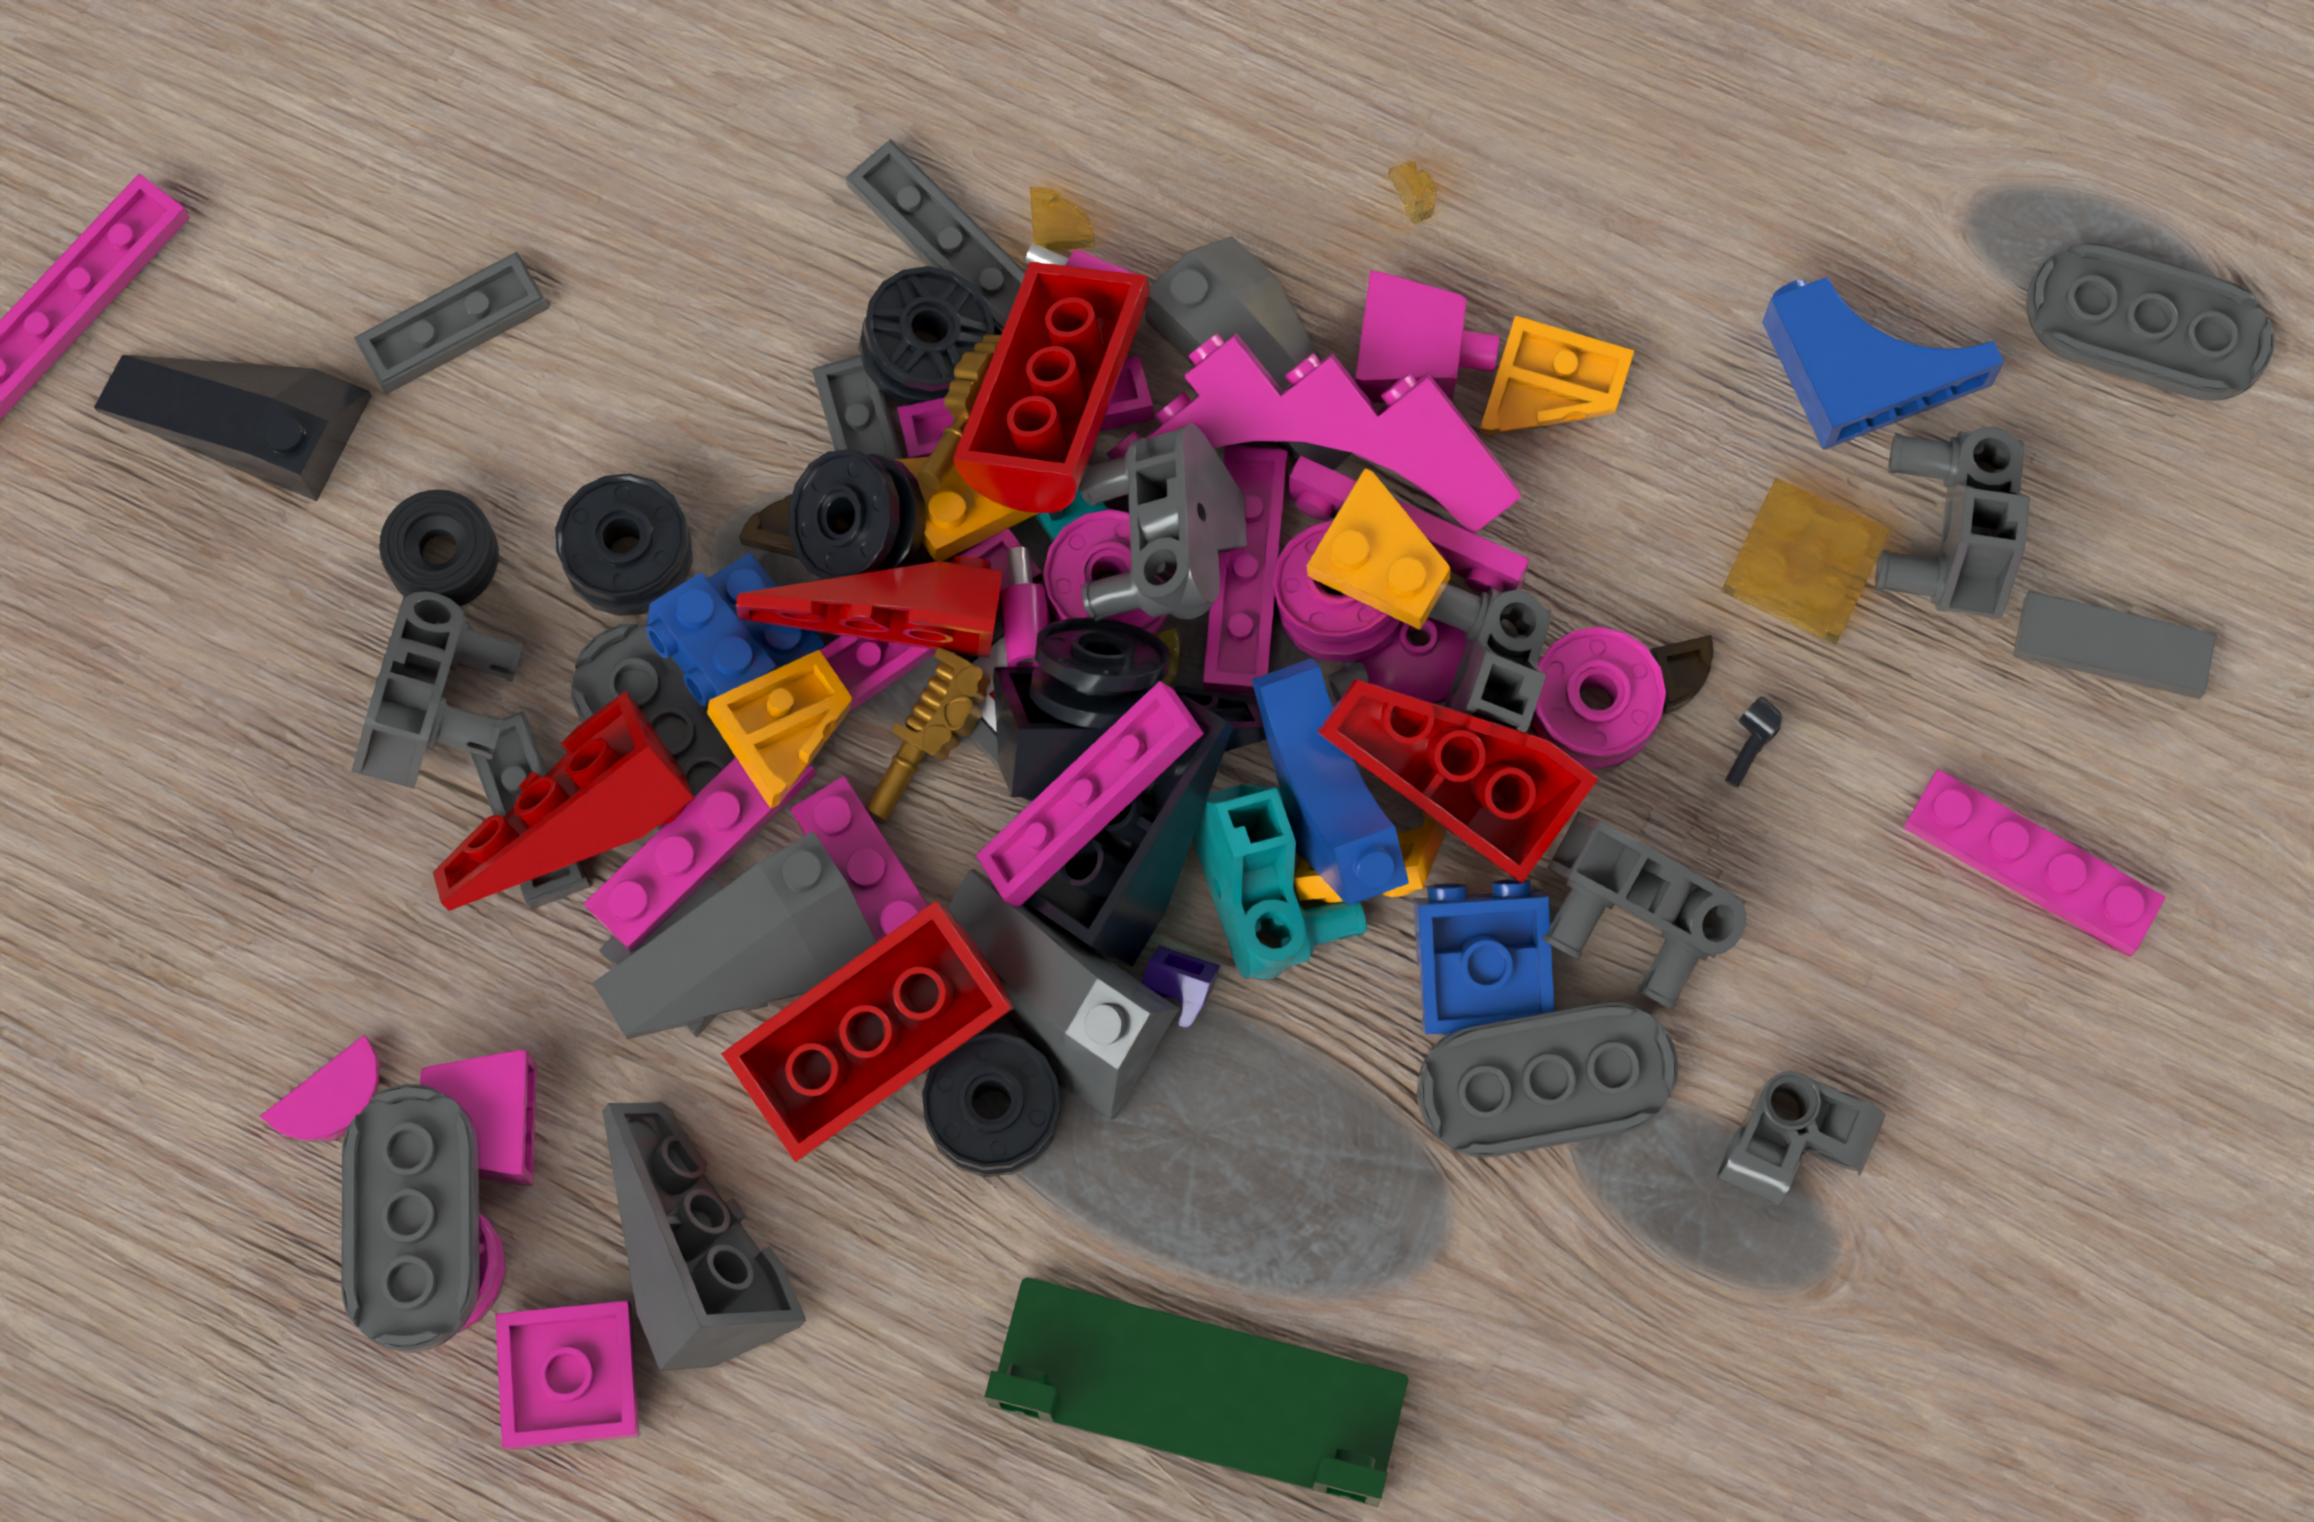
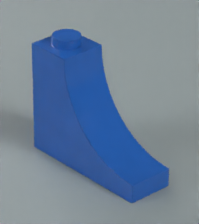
(1857, 376)
(1323, 793)

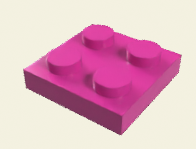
(567, 1375)

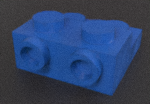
(708, 640)
(1482, 954)

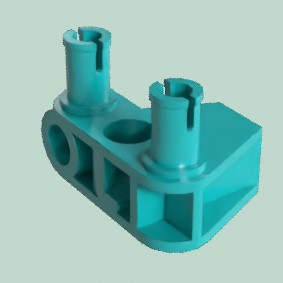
(1250, 875)

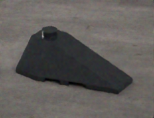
(252, 417)
(1040, 748)
(1128, 871)

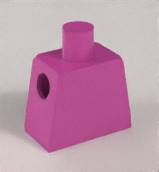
(1417, 332)
(501, 1102)

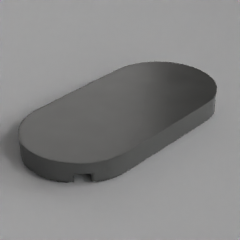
(2150, 321)
(627, 661)
(1547, 1079)
(410, 1218)

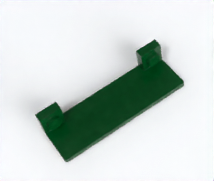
(1199, 1391)

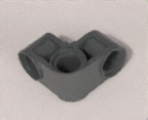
(1770, 1149)

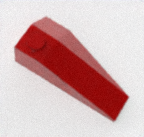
(909, 605)
(1472, 776)
(599, 796)

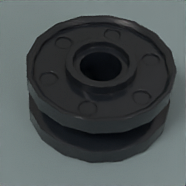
(915, 302)
(618, 509)
(855, 514)
(1095, 669)
(999, 1144)

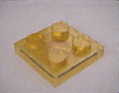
(1805, 561)

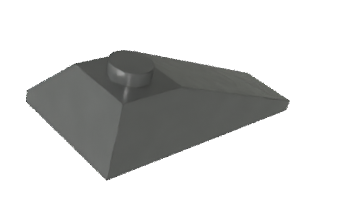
(1230, 292)
(743, 947)
(1066, 998)
(691, 1264)

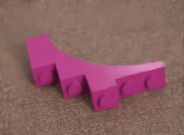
(1413, 434)

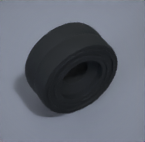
(432, 515)

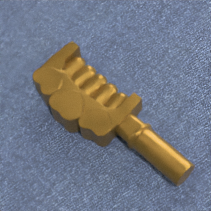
(959, 401)
(942, 716)

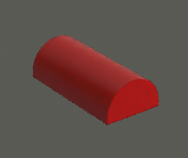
(1050, 385)
(868, 1030)

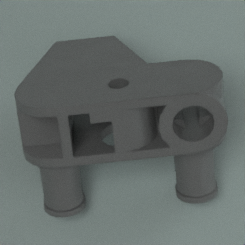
(1180, 520)
(1981, 522)
(1496, 672)
(407, 699)
(1619, 870)

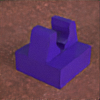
(1182, 978)

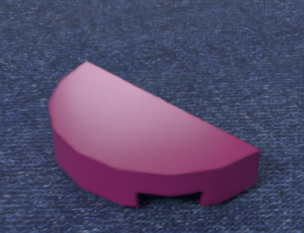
(330, 1097)

